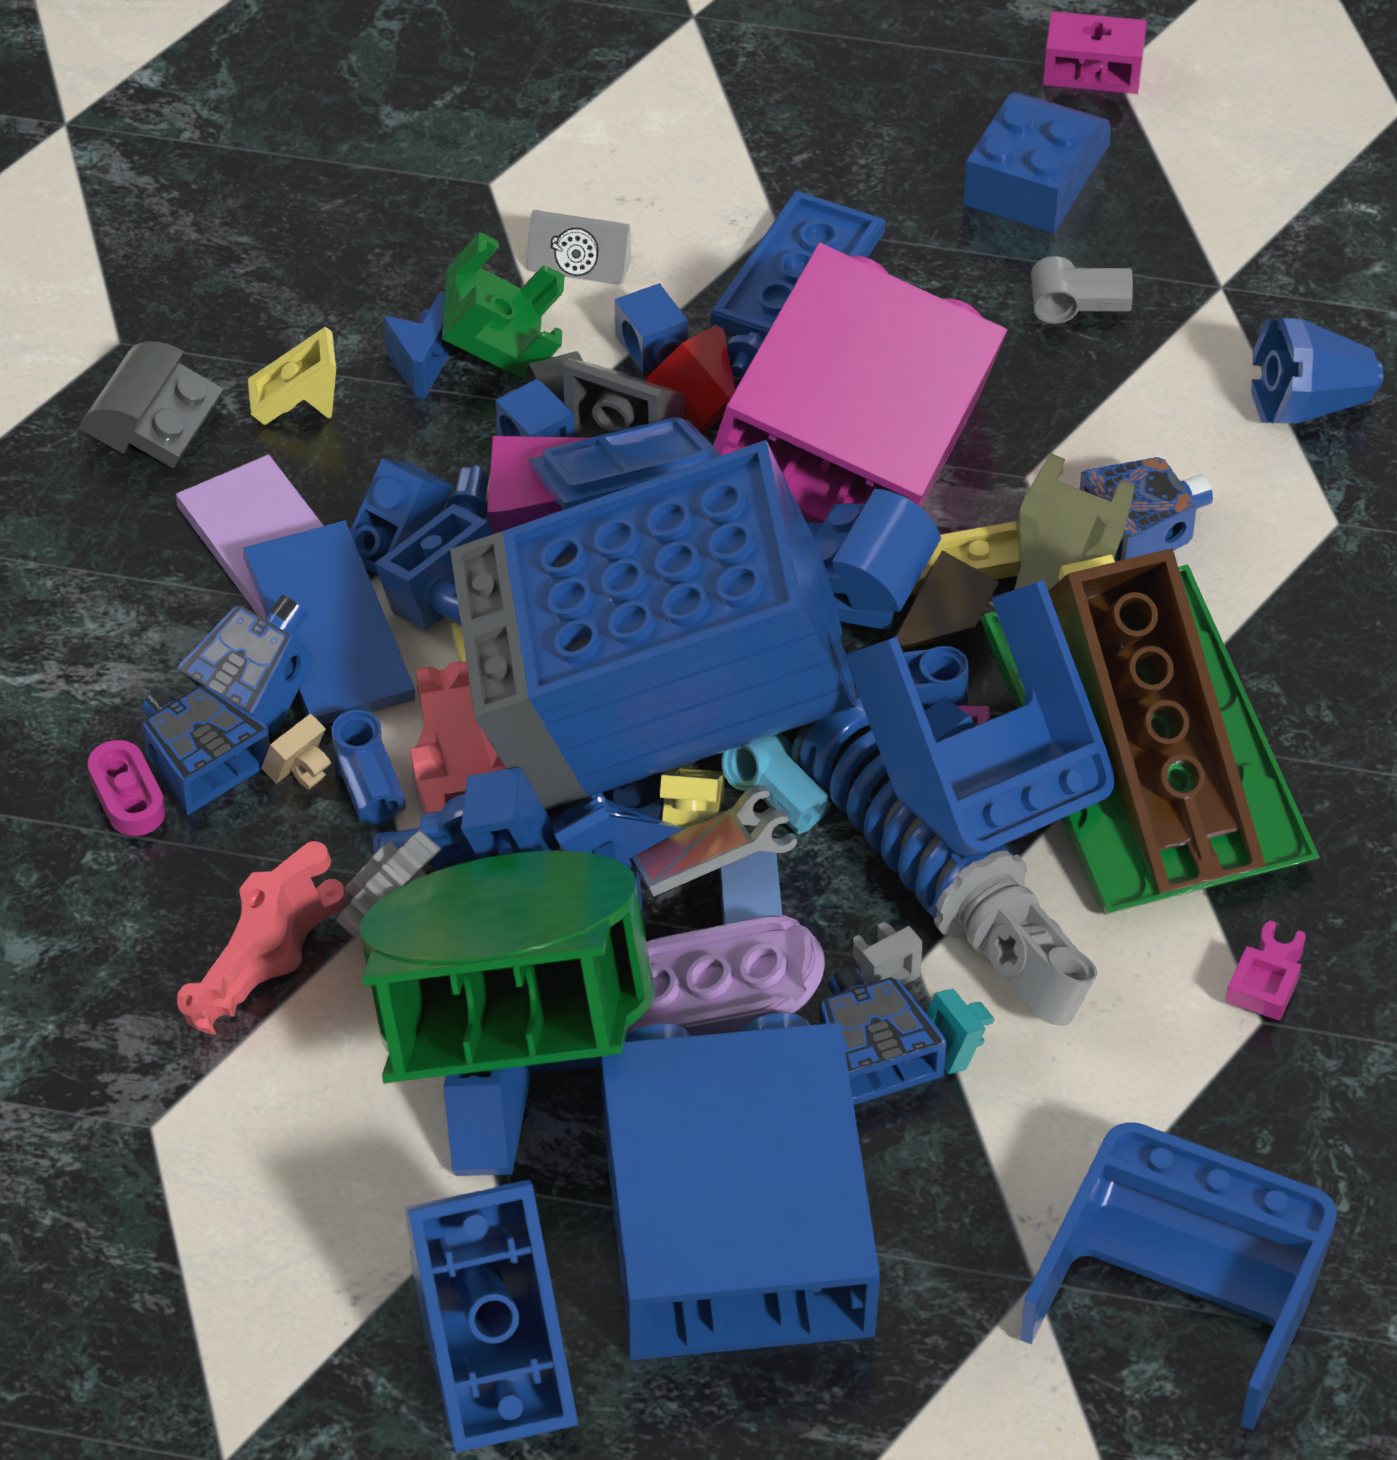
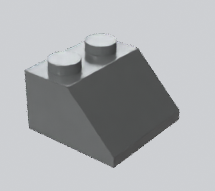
(614, 401)

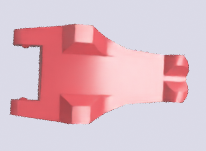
(451, 738)
(269, 937)

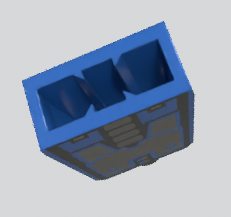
(254, 660)
(201, 744)
(884, 1035)

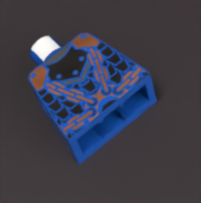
(1161, 505)

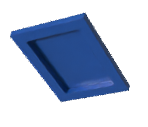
(619, 460)

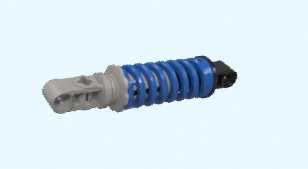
(964, 894)

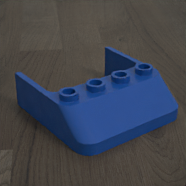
(1006, 771)
(1200, 1228)

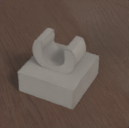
(893, 956)

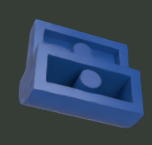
(877, 549)

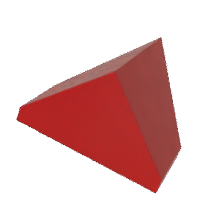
(703, 374)

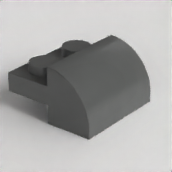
(152, 403)

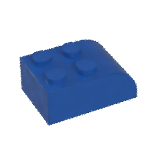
(1034, 161)

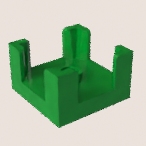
(495, 316)

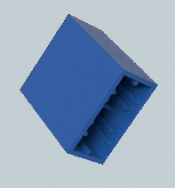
(738, 1189)

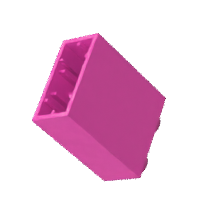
(861, 384)

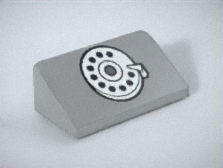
(579, 246)

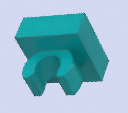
(961, 1027)

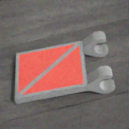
(713, 844)

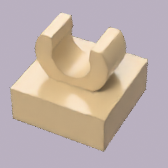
(298, 753)

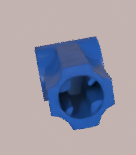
(366, 767)

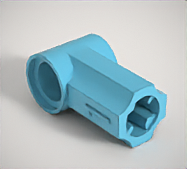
(790, 788)

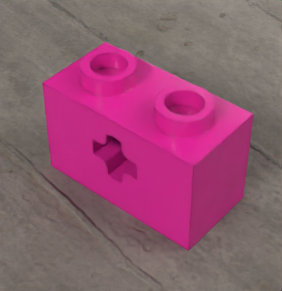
(1094, 52)

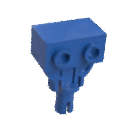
(490, 820)

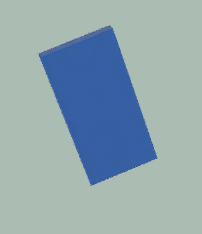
(781, 256)
(346, 629)

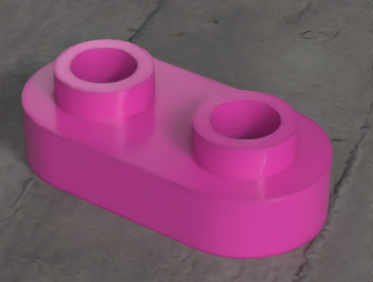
(133, 796)

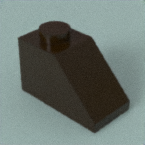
(946, 605)

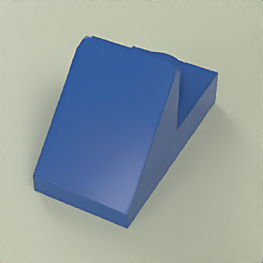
(418, 347)

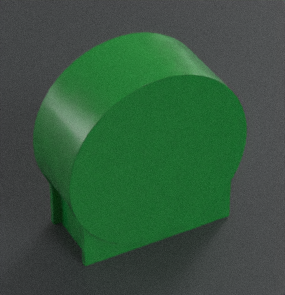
(507, 964)

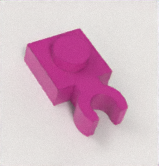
(1267, 975)

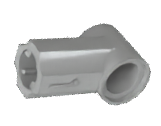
(1065, 290)

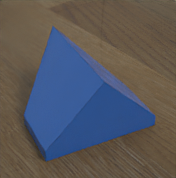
(601, 821)

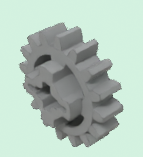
(383, 874)

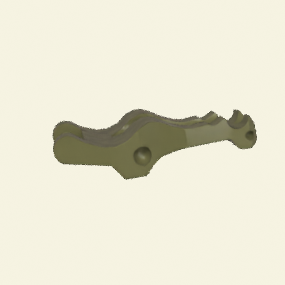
(1066, 525)

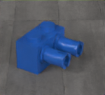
(420, 569)

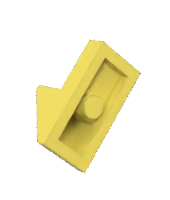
(297, 375)
(691, 795)

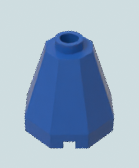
(1310, 372)

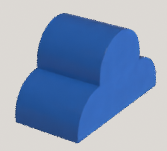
(490, 1315)

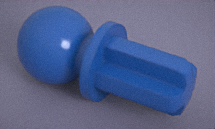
(471, 491)

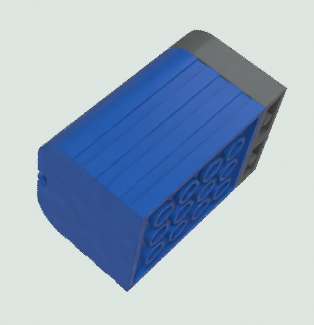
(650, 628)

